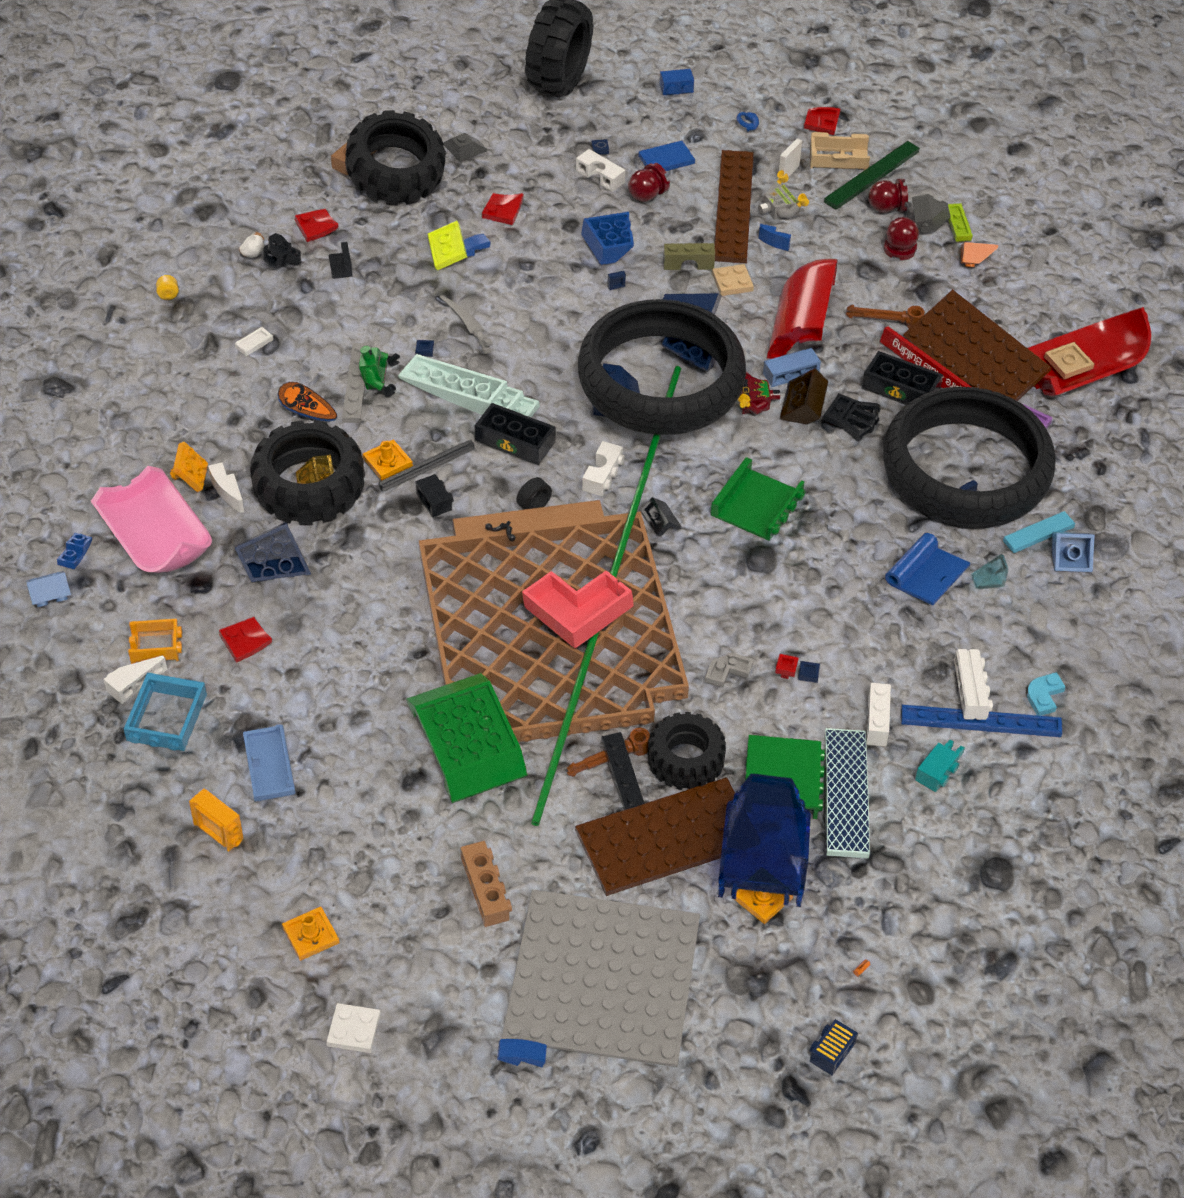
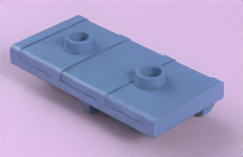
(269, 763)

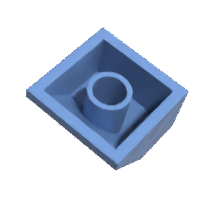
(1073, 551)
(48, 588)

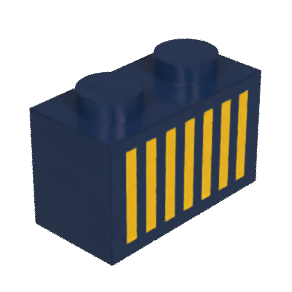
(833, 1046)

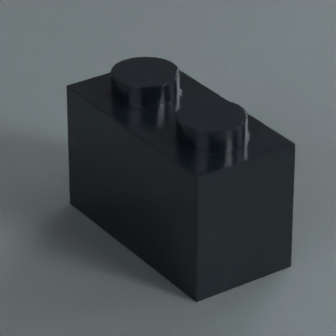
(434, 495)

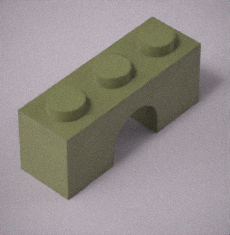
(677, 253)

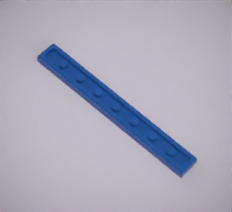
(995, 722)

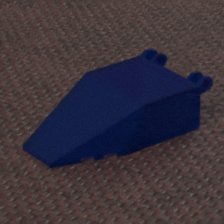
(766, 839)

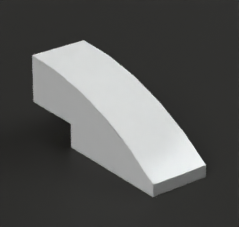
(226, 486)

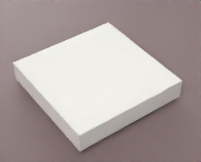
(791, 158)

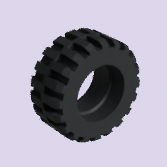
(686, 730)

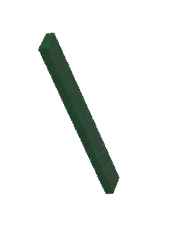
(871, 175)

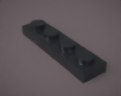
(622, 770)

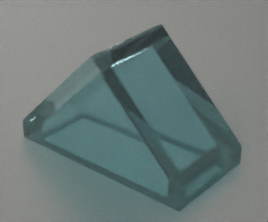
(991, 574)

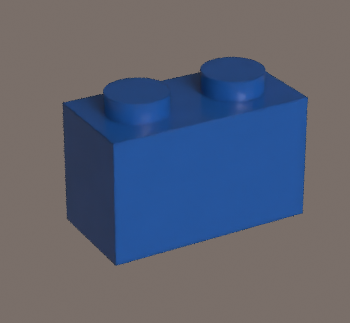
(676, 81)

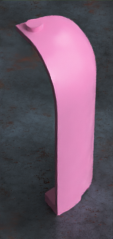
(153, 522)

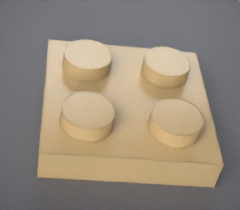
(732, 280)
(1069, 360)

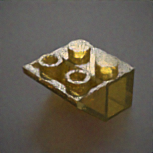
(315, 470)

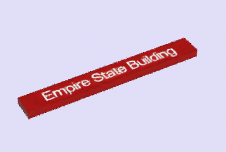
(913, 354)

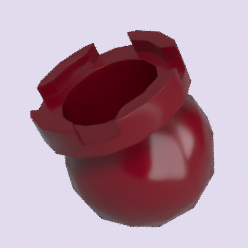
(648, 182)
(887, 196)
(901, 238)

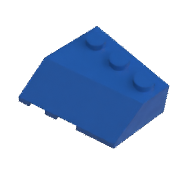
(608, 236)

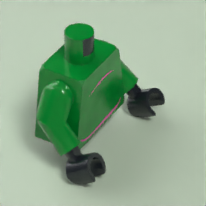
(373, 368)

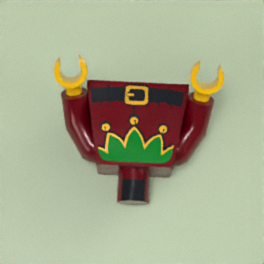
(756, 395)

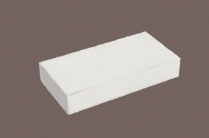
(254, 341)

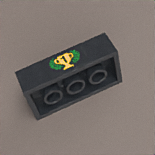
(899, 378)
(515, 433)

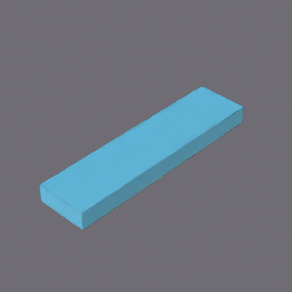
(1038, 532)

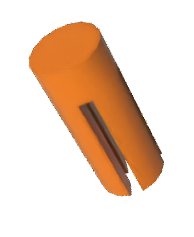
(862, 967)

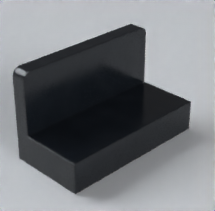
(341, 263)
(659, 516)

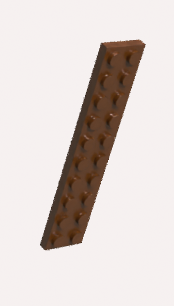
(734, 206)

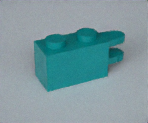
(939, 765)

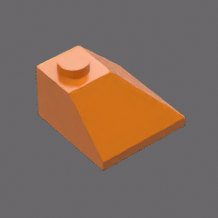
(975, 253)

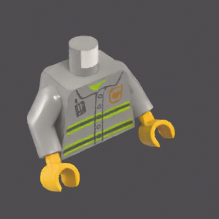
(780, 200)

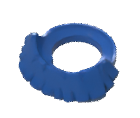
(748, 116)

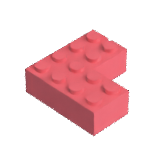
(577, 613)

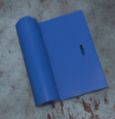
(926, 570)

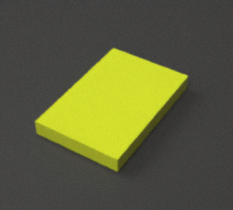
(447, 245)

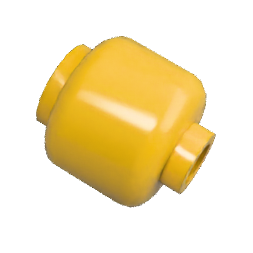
(167, 287)

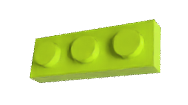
(959, 223)

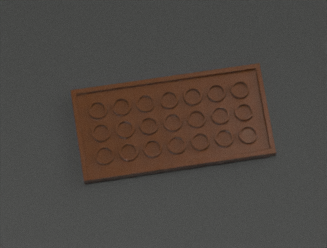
(976, 348)
(657, 837)

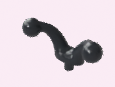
(511, 537)

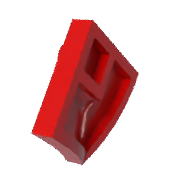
(822, 119)
(503, 208)
(315, 224)
(244, 638)

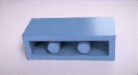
(787, 367)

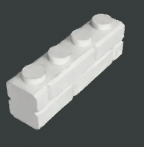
(972, 684)

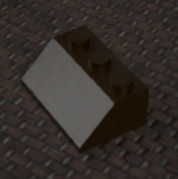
(804, 398)

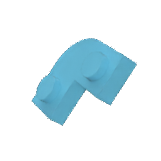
(1040, 693)

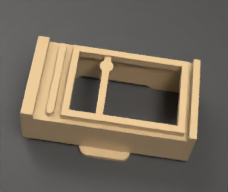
(856, 144)

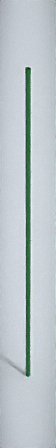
(592, 641)

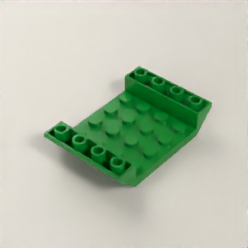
(469, 736)

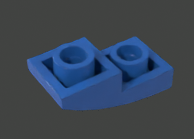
(773, 238)
(476, 242)
(75, 551)
(518, 1050)

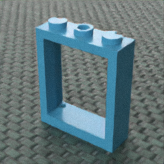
(170, 686)

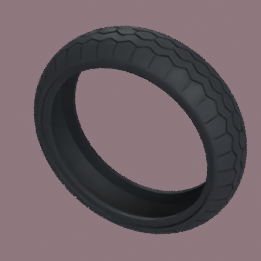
(652, 413)
(957, 505)

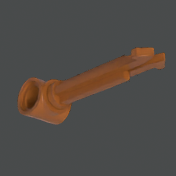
(913, 314)
(636, 743)

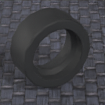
(529, 489)

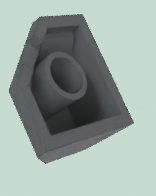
(464, 147)
(929, 213)

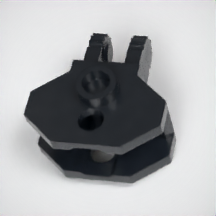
(281, 252)

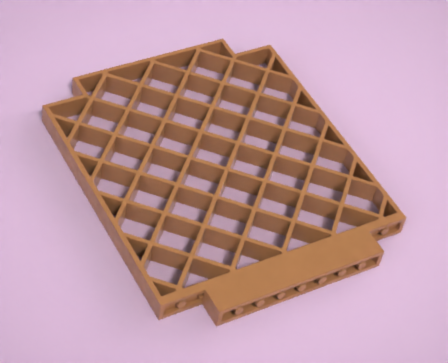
(538, 529)

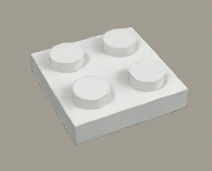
(353, 1028)

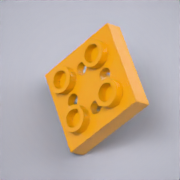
(387, 455)
(189, 467)
(763, 910)
(308, 927)

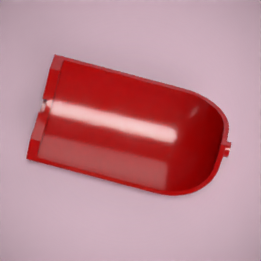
(803, 306)
(1109, 344)

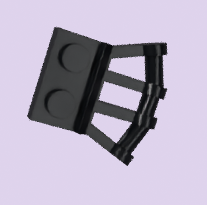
(842, 412)

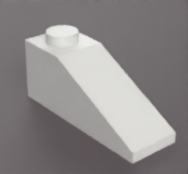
(128, 679)

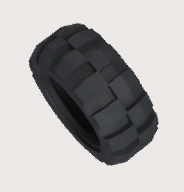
(559, 46)
(402, 132)
(312, 500)

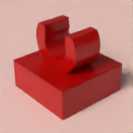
(786, 666)

